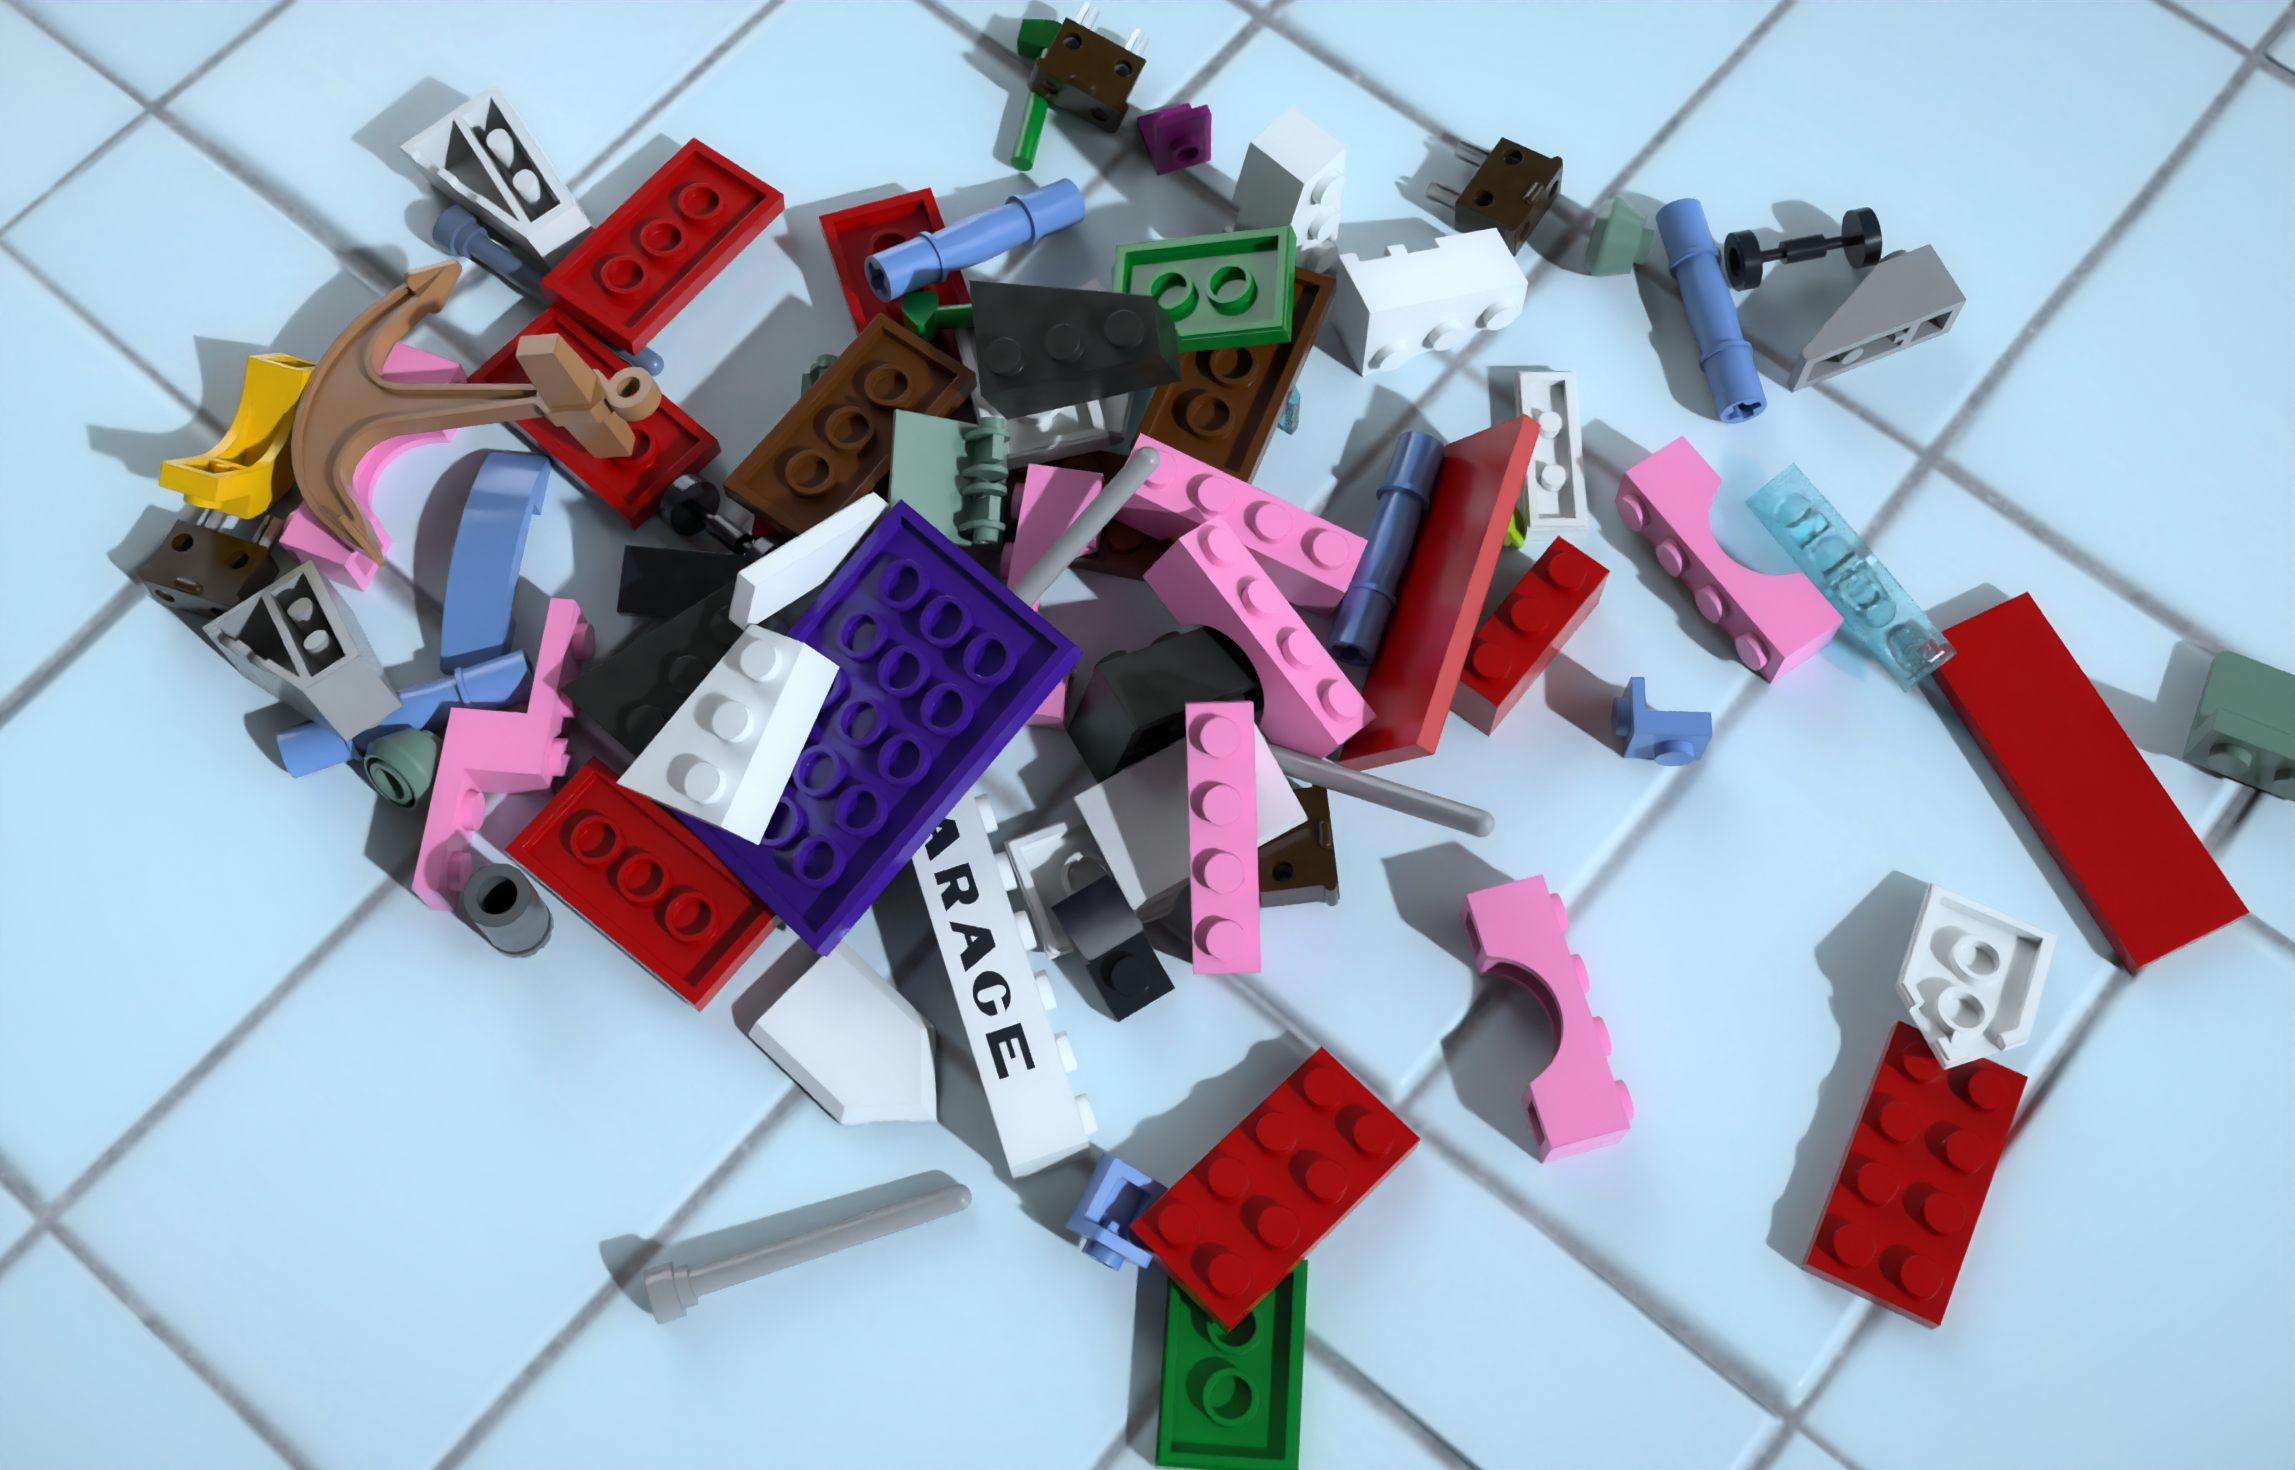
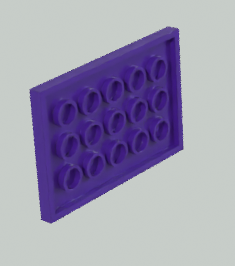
(924, 699)

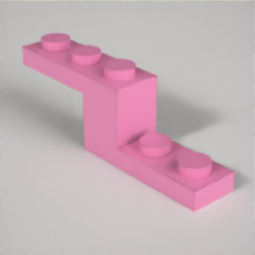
(502, 756)

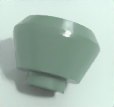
(1617, 239)
(404, 767)

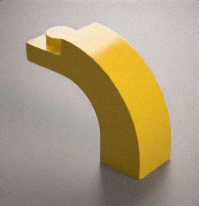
(254, 458)

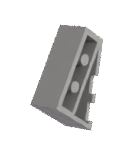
(308, 652)

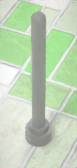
(1087, 525)
(1383, 792)
(675, 1289)

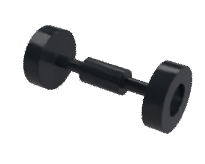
(1859, 238)
(692, 506)

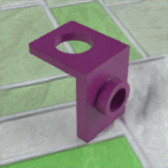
(1177, 137)

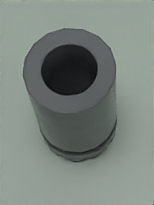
(508, 910)

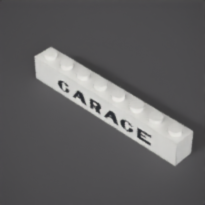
(1000, 994)

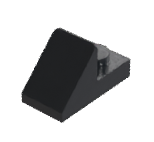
(1112, 947)

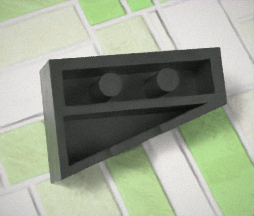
(1067, 346)
(653, 677)
(1140, 697)

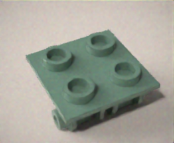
(952, 475)

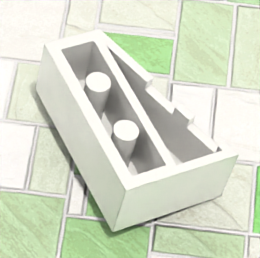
(502, 175)
(1296, 180)
(1425, 298)
(737, 735)

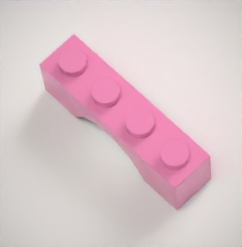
(1045, 509)
(309, 538)
(1297, 550)
(1219, 584)
(1769, 617)
(1223, 837)
(1520, 938)

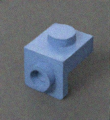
(1666, 736)
(1107, 1209)

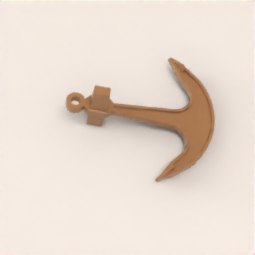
(353, 408)

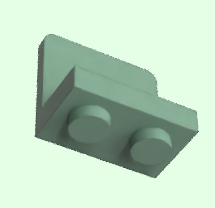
(2246, 724)

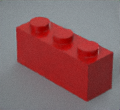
(1527, 633)

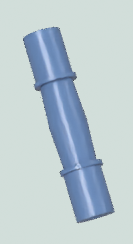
(974, 240)
(1711, 311)
(1390, 540)
(424, 707)

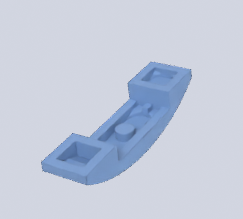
(489, 558)

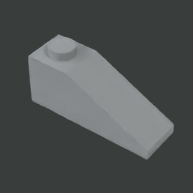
(1894, 308)

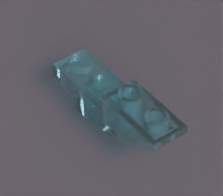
(1851, 577)

